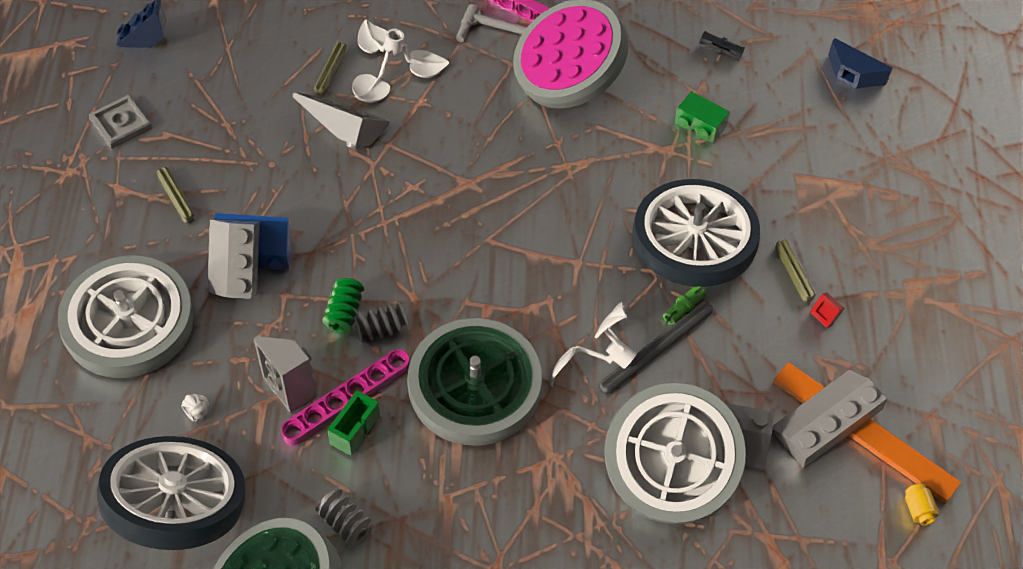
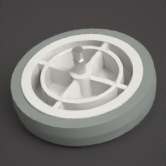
(126, 316)
(675, 453)

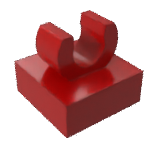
(827, 309)

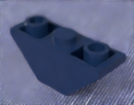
(144, 28)
(857, 67)

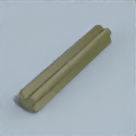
(330, 68)
(176, 195)
(795, 270)

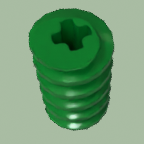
(342, 305)

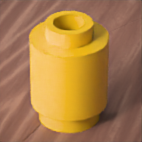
(921, 504)

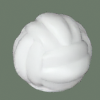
(195, 406)

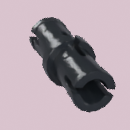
(721, 45)

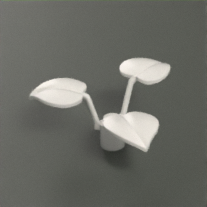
(374, 38)
(617, 349)

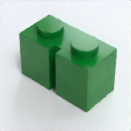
(702, 116)
(352, 422)

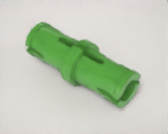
(684, 305)

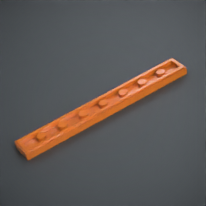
(877, 440)

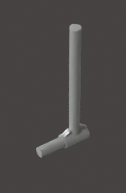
(473, 16)

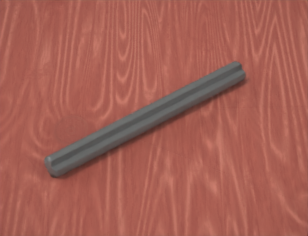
(656, 347)

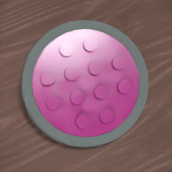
(570, 53)

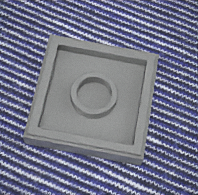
(120, 121)

